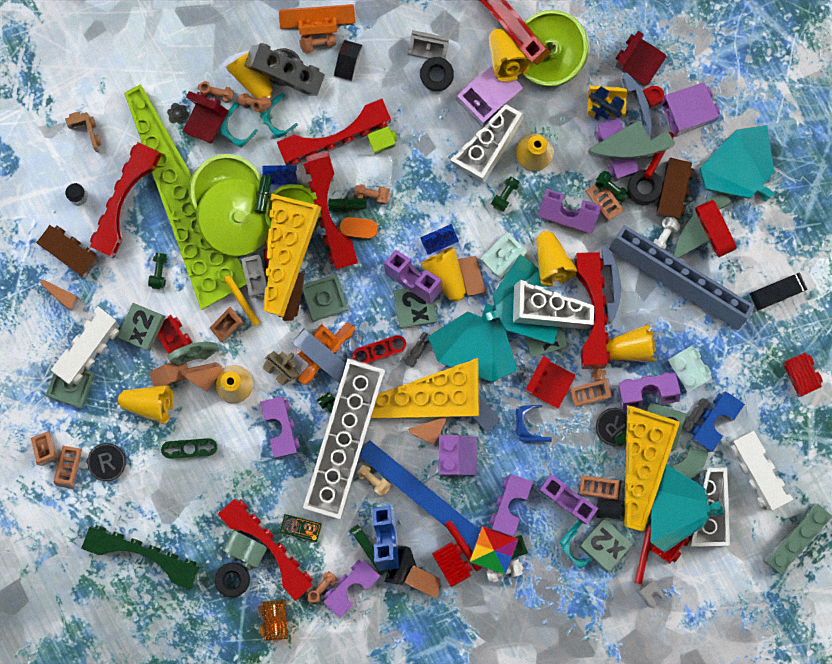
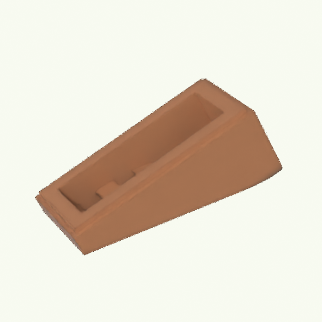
(607, 216)
(66, 298)
(575, 397)
(73, 475)
(583, 485)

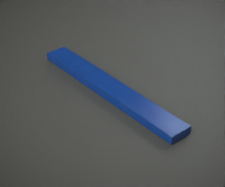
(418, 492)

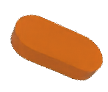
(359, 228)

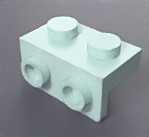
(503, 255)
(690, 368)

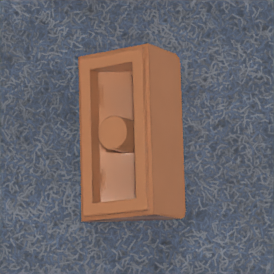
(471, 276)
(423, 581)

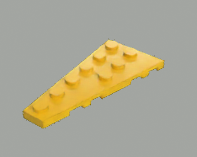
(287, 243)
(437, 395)
(647, 451)

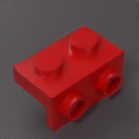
(172, 336)

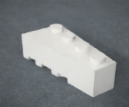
(485, 149)
(548, 308)
(86, 347)
(760, 471)
(716, 530)

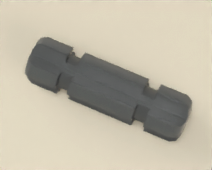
(417, 350)
(696, 415)

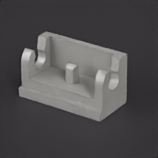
(428, 45)
(254, 275)
(648, 590)

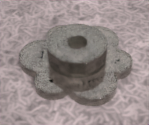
(183, 114)

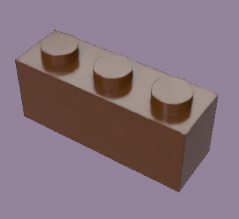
(675, 188)
(68, 250)

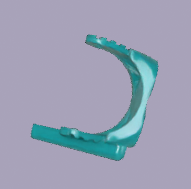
(265, 116)
(225, 131)
(580, 563)

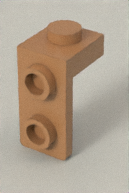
(76, 119)

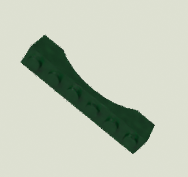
(179, 571)

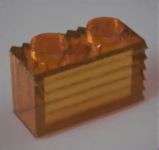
(274, 620)

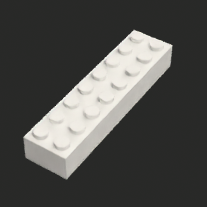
(344, 438)

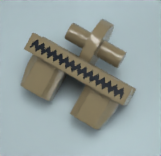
(283, 364)

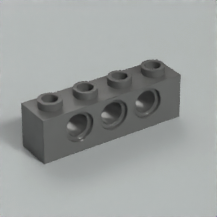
(258, 62)

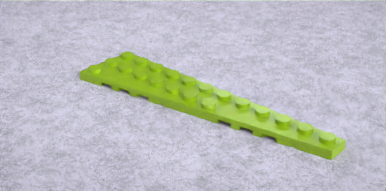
(172, 179)

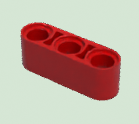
(715, 228)
(386, 343)

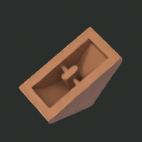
(226, 324)
(167, 374)
(203, 375)
(429, 431)
(44, 449)

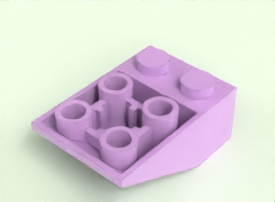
(487, 96)

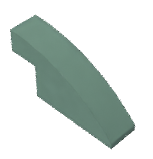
(632, 144)
(693, 233)

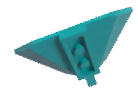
(741, 165)
(504, 299)
(471, 339)
(679, 509)

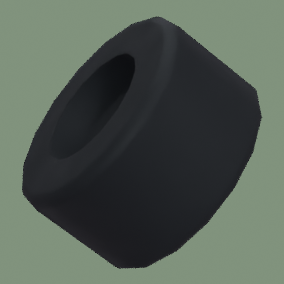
(425, 74)
(644, 199)
(220, 580)

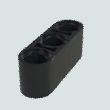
(778, 291)

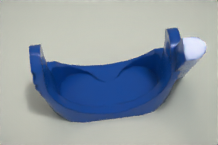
(520, 428)

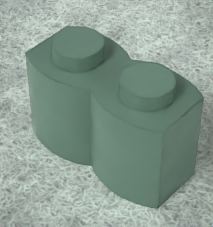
(245, 549)

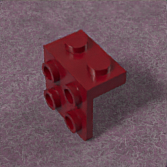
(640, 59)
(205, 118)

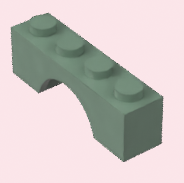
(798, 539)

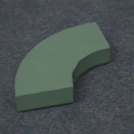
(193, 351)
(692, 463)

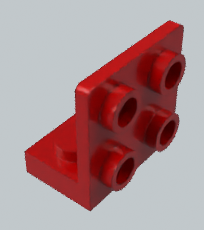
(550, 382)

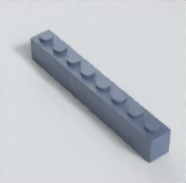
(681, 277)

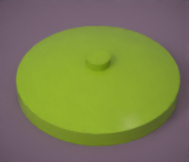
(567, 44)
(219, 169)
(229, 219)

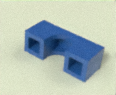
(706, 434)
(386, 532)

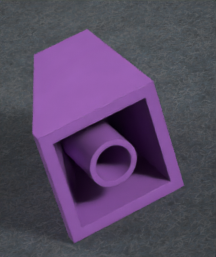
(689, 108)
(457, 455)

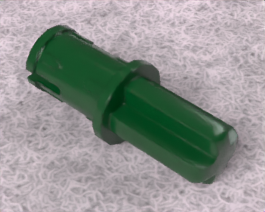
(263, 194)
(347, 204)

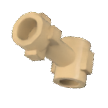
(381, 486)

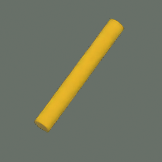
(241, 299)

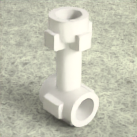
(671, 225)
(515, 569)

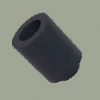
(76, 194)
(609, 509)

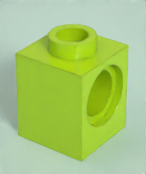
(382, 140)

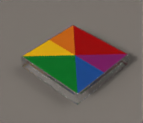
(493, 550)

